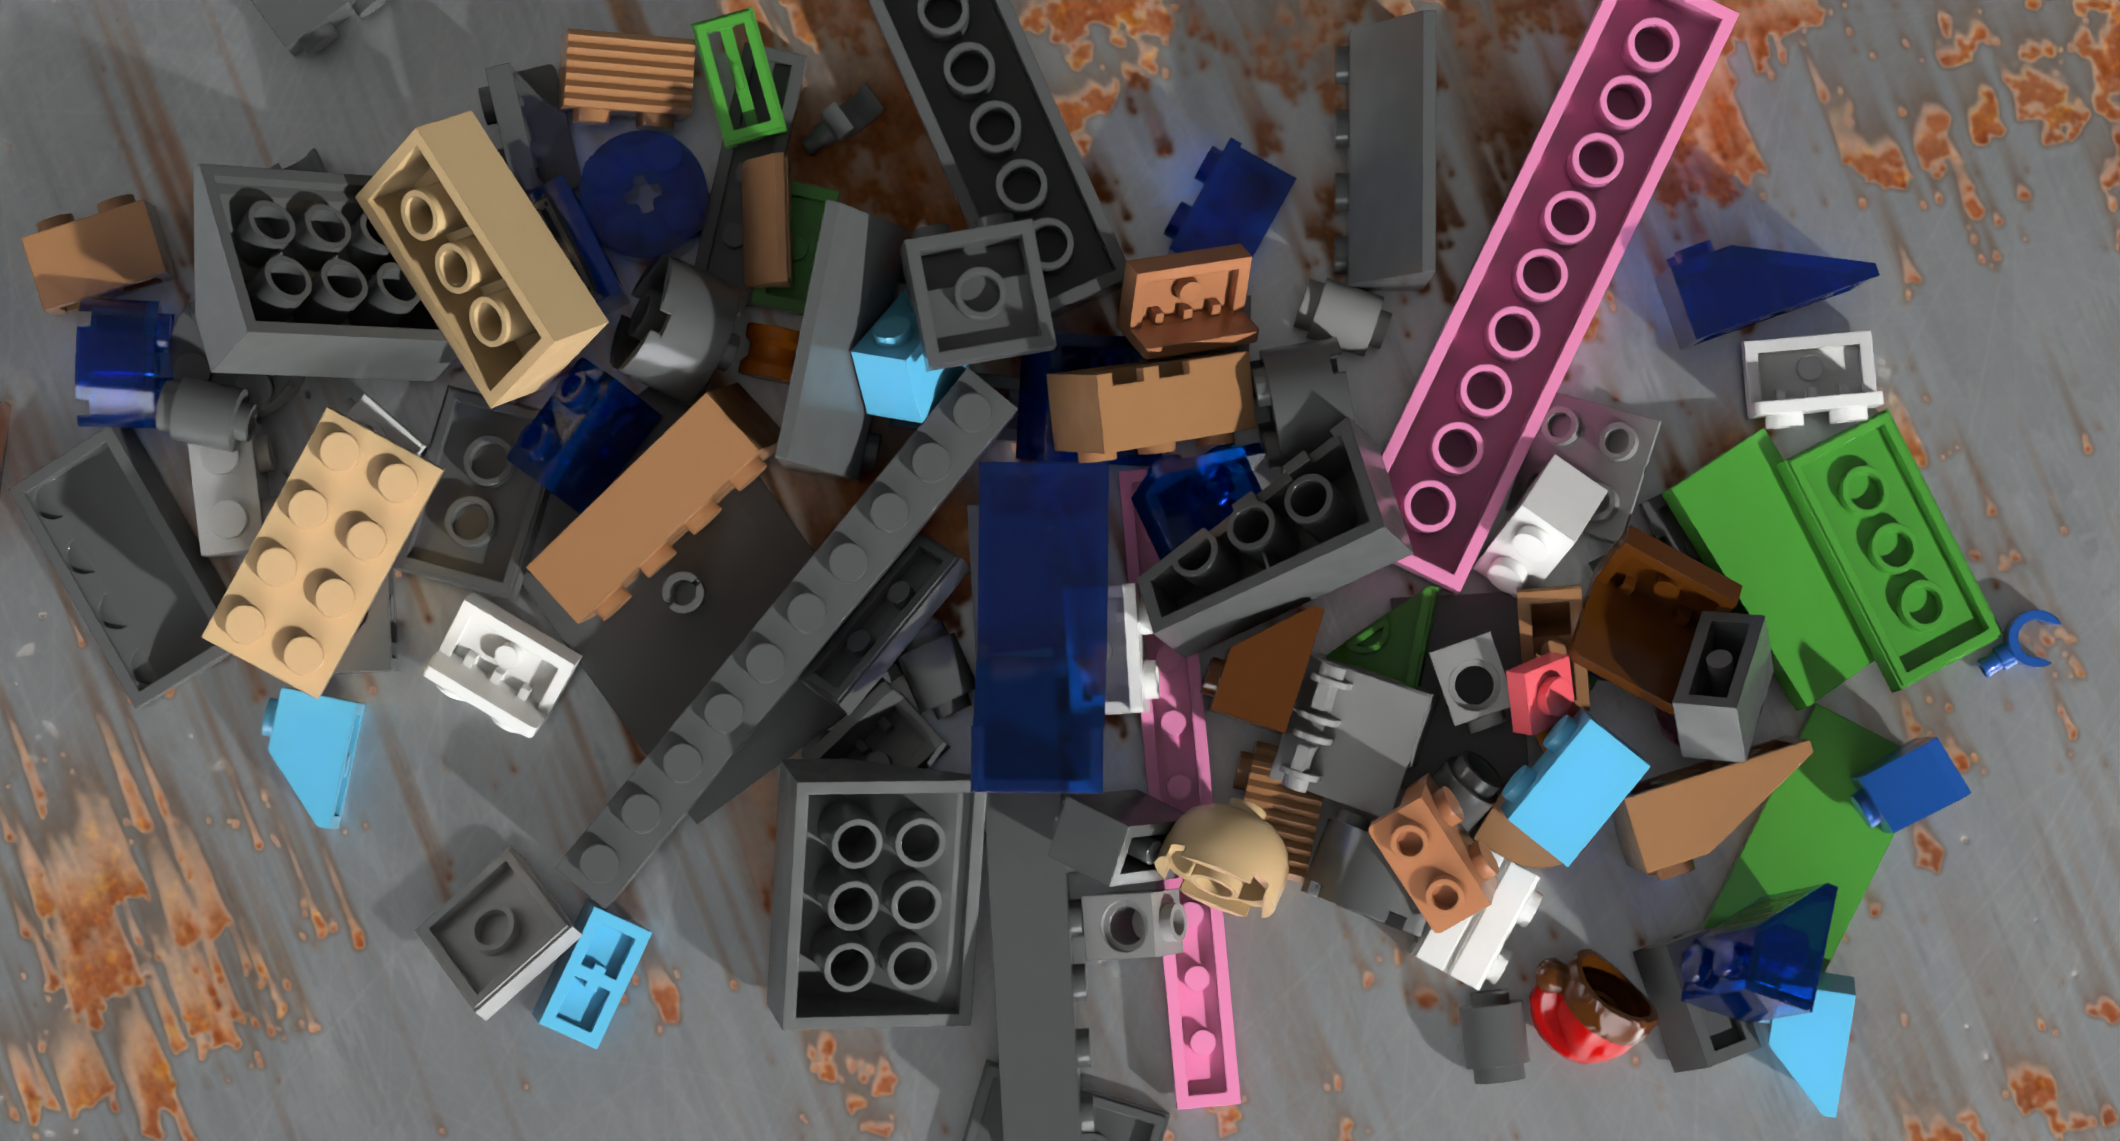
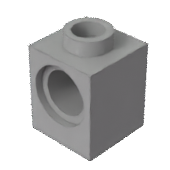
(1447, 665)
(1110, 928)

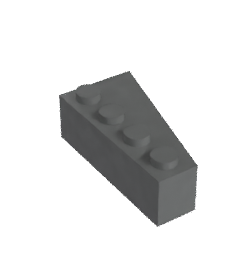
(1280, 548)

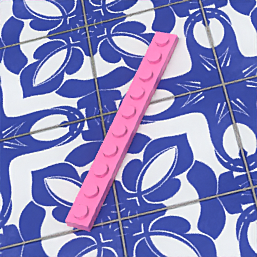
(1180, 776)

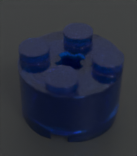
(613, 180)
(121, 362)

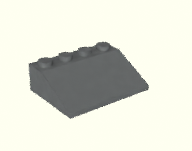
(1388, 154)
(303, 281)
(849, 289)
(874, 896)

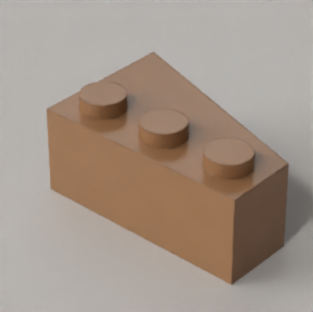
(1151, 405)

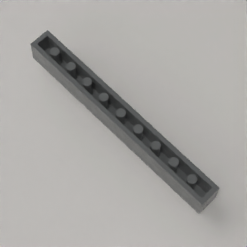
(787, 639)
(1034, 958)

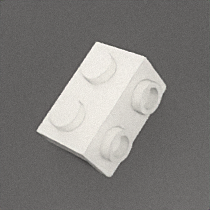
(1810, 377)
(502, 666)
(1130, 676)

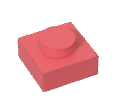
(1540, 693)

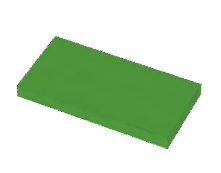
(1755, 535)
(1889, 550)
(1811, 828)

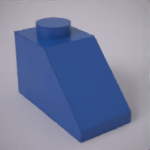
(1907, 785)

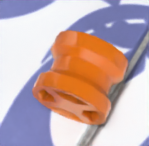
(770, 352)

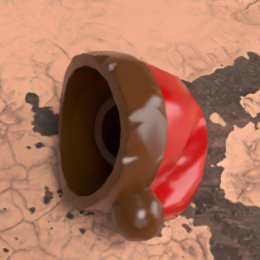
(1588, 1008)

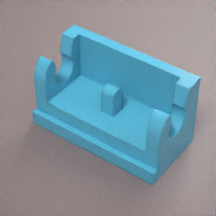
(591, 975)

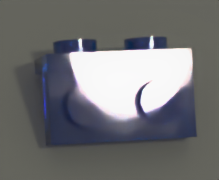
(1234, 205)
(583, 435)
(1194, 492)

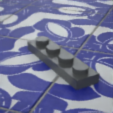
(722, 234)

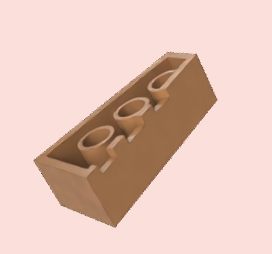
(656, 502)

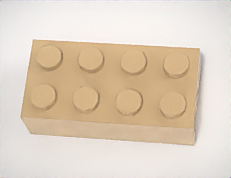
(481, 258)
(323, 552)

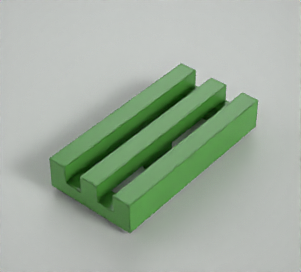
(754, 130)

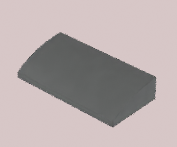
(126, 561)

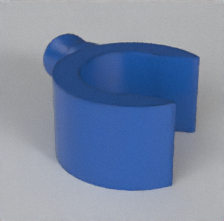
(2009, 652)

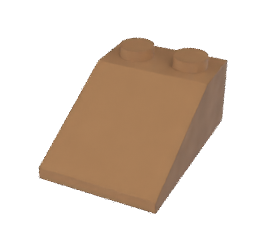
(1696, 807)

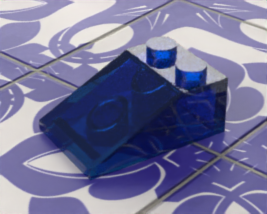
(1741, 286)

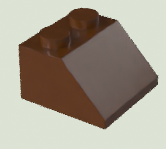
(1263, 673)

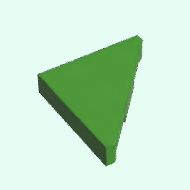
(1396, 641)

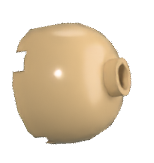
(1227, 857)

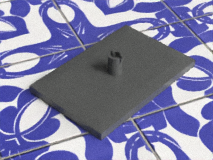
(662, 653)

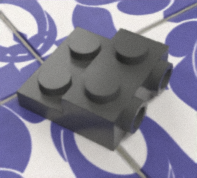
(977, 292)

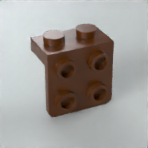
(1645, 615)

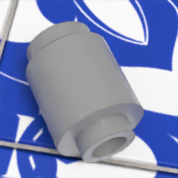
(1343, 313)

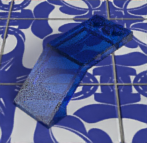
(1041, 628)

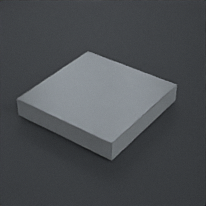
(498, 933)

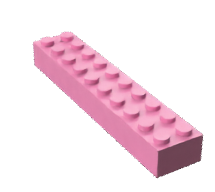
(1544, 272)

